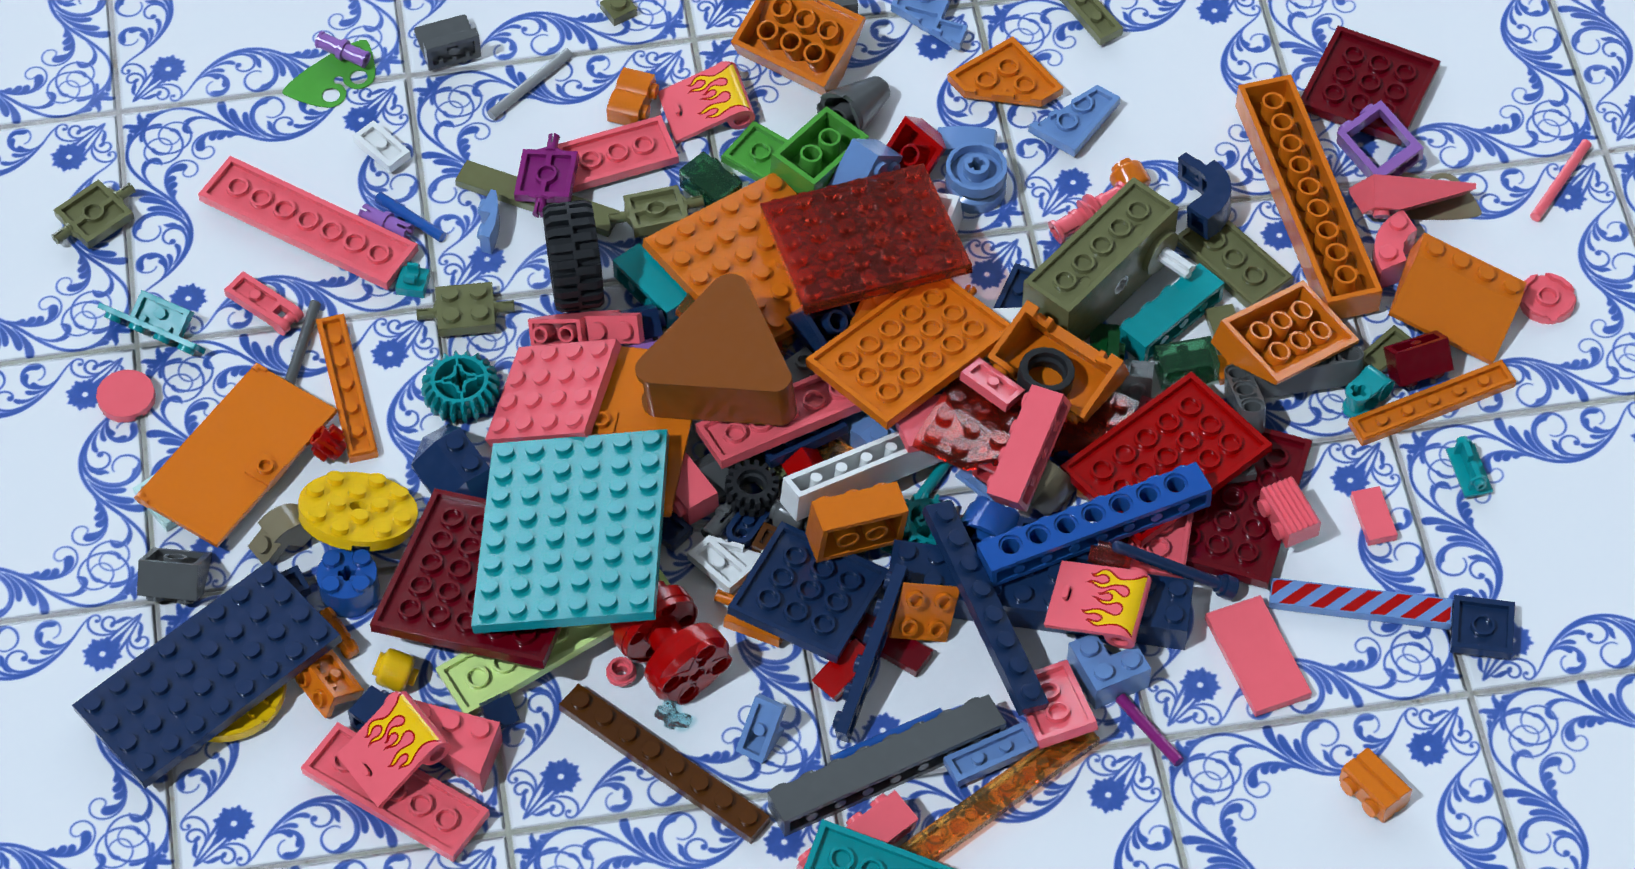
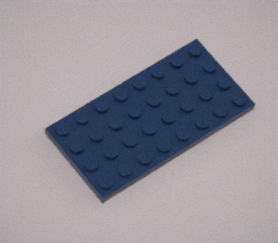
(206, 674)

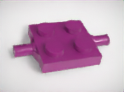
(546, 175)

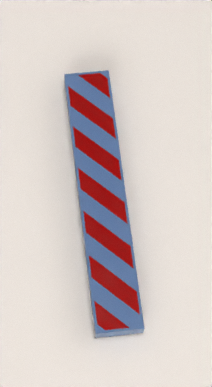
(1360, 603)

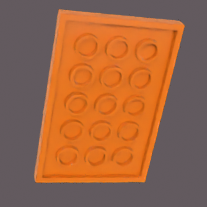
(908, 349)

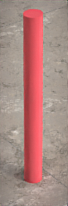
(1560, 180)

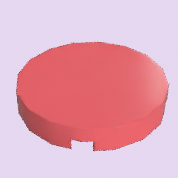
(1548, 298)
(125, 395)

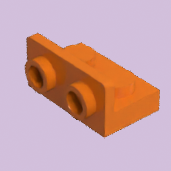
(329, 683)

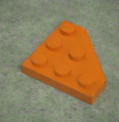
(1006, 76)

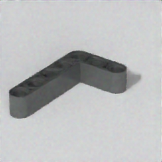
(1247, 391)

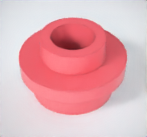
(621, 664)

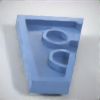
(1077, 122)

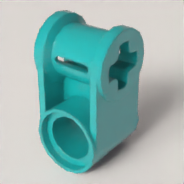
(1366, 391)

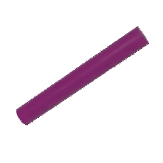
(1149, 729)

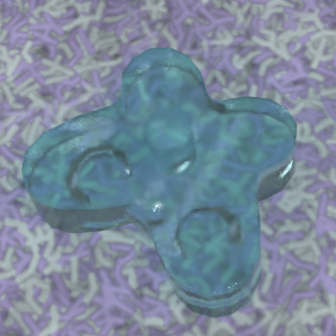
(671, 717)

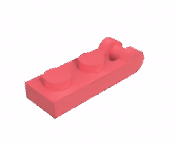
(263, 302)

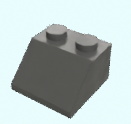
(173, 574)

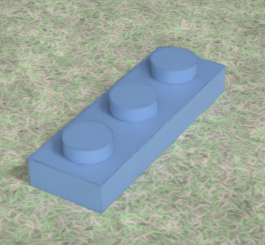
(990, 754)

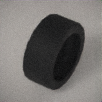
(1047, 358)

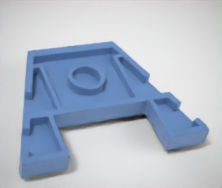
(930, 17)

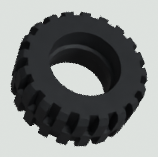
(573, 255)

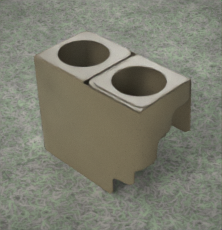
(1052, 490)

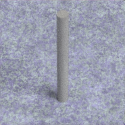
(529, 83)

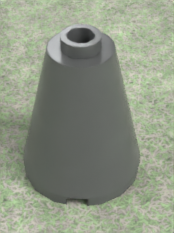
(857, 101)

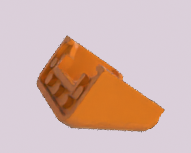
(1095, 372)

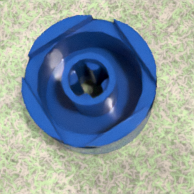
(987, 519)
(348, 581)

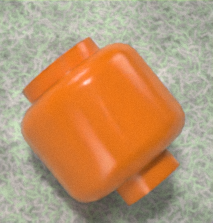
(1126, 170)

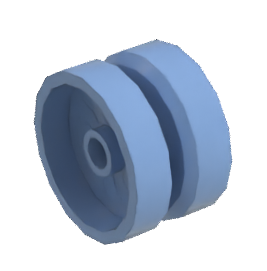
(977, 175)

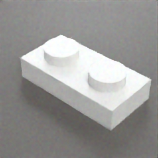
(381, 146)

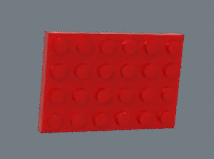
(1171, 430)

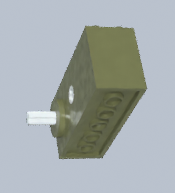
(1107, 260)

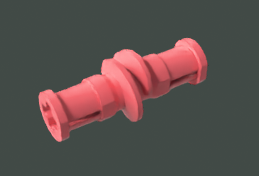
(1077, 217)

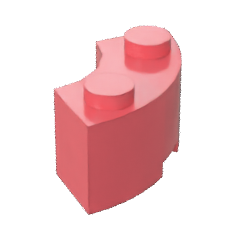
(1391, 245)

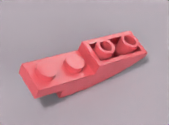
(586, 327)

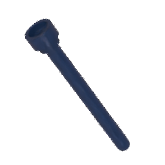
(1224, 585)

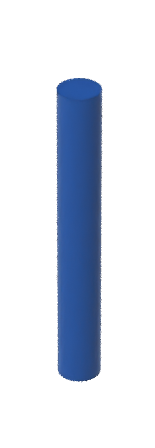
(410, 216)

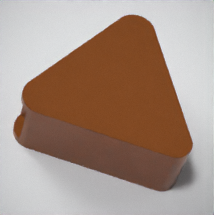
(718, 363)

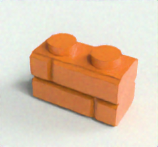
(1374, 785)

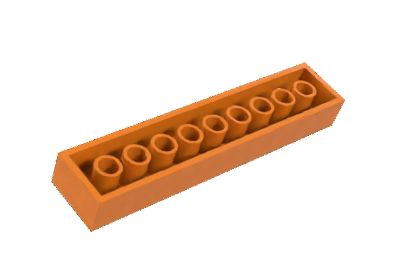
(1308, 196)

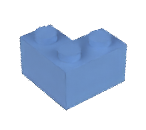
(865, 159)
(1104, 675)

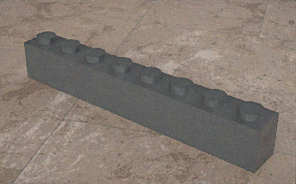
(882, 766)

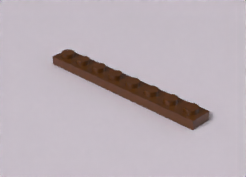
(664, 763)

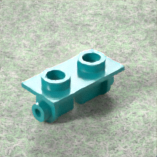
(1469, 468)

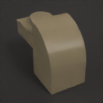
(278, 530)

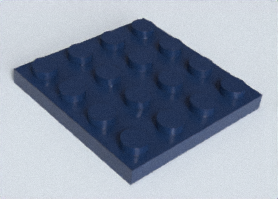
(804, 599)

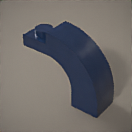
(1213, 208)

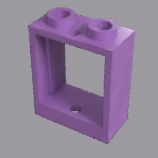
(1396, 165)

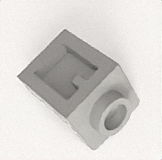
(1139, 379)

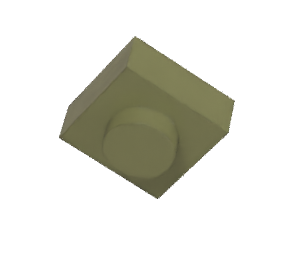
(618, 10)

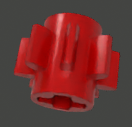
(328, 443)

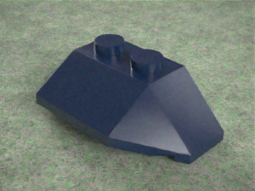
(451, 463)

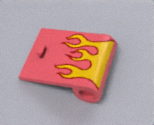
(707, 101)
(1100, 601)
(393, 747)

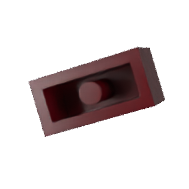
(1419, 359)

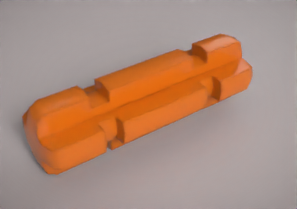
(348, 646)

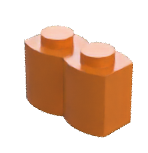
(632, 97)

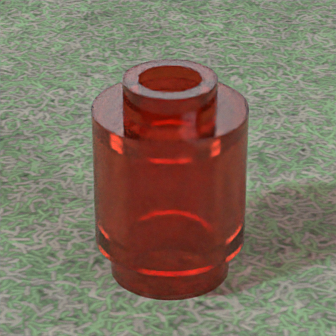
(1105, 556)

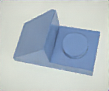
(761, 728)

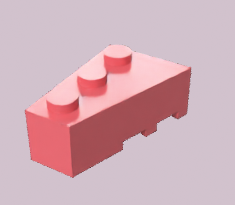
(472, 742)

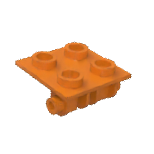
(924, 612)

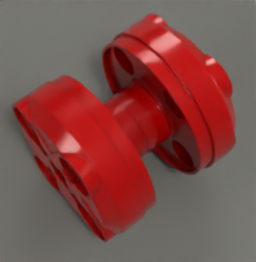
(679, 654)

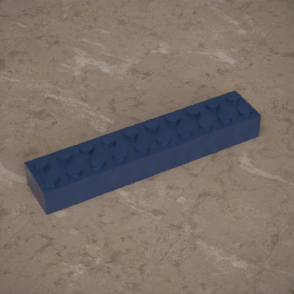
(1029, 596)

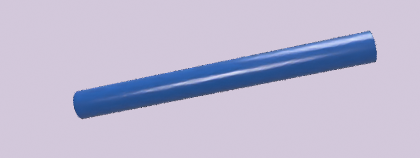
(878, 738)

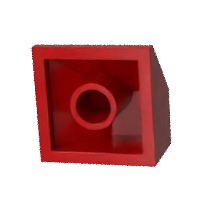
(917, 143)

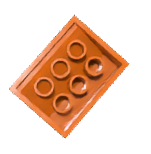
(800, 40)
(1457, 297)
(1283, 334)

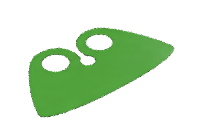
(320, 76)

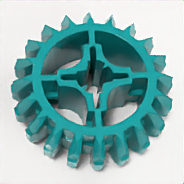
(478, 382)

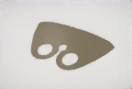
(1451, 209)

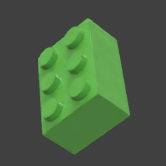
(814, 151)

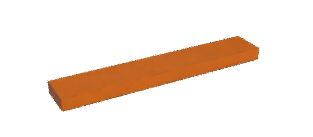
(347, 388)
(1431, 402)

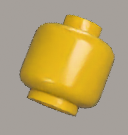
(395, 670)

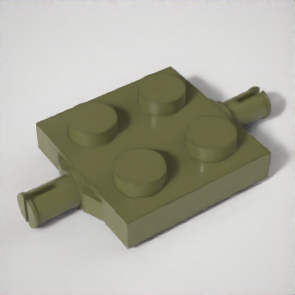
(654, 209)
(93, 214)
(465, 309)

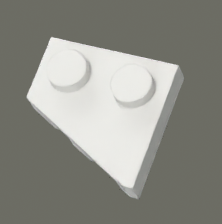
(723, 561)

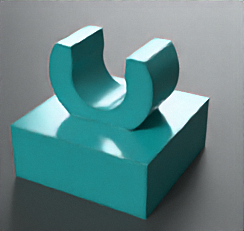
(412, 280)

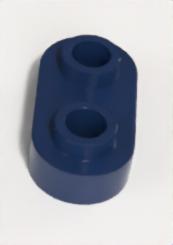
(745, 526)

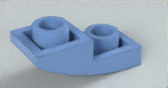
(957, 135)
(490, 222)

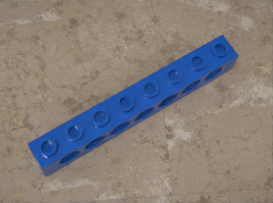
(1137, 516)

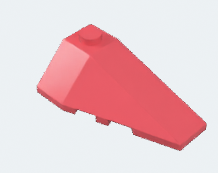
(1389, 194)

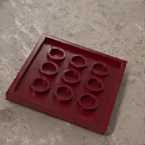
(1362, 72)

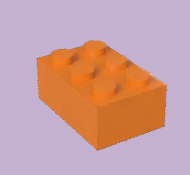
(856, 521)

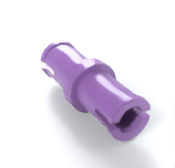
(342, 49)
(387, 220)

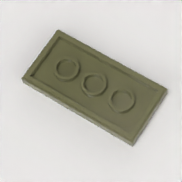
(1238, 262)

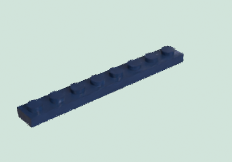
(985, 608)

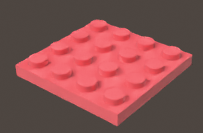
(554, 391)

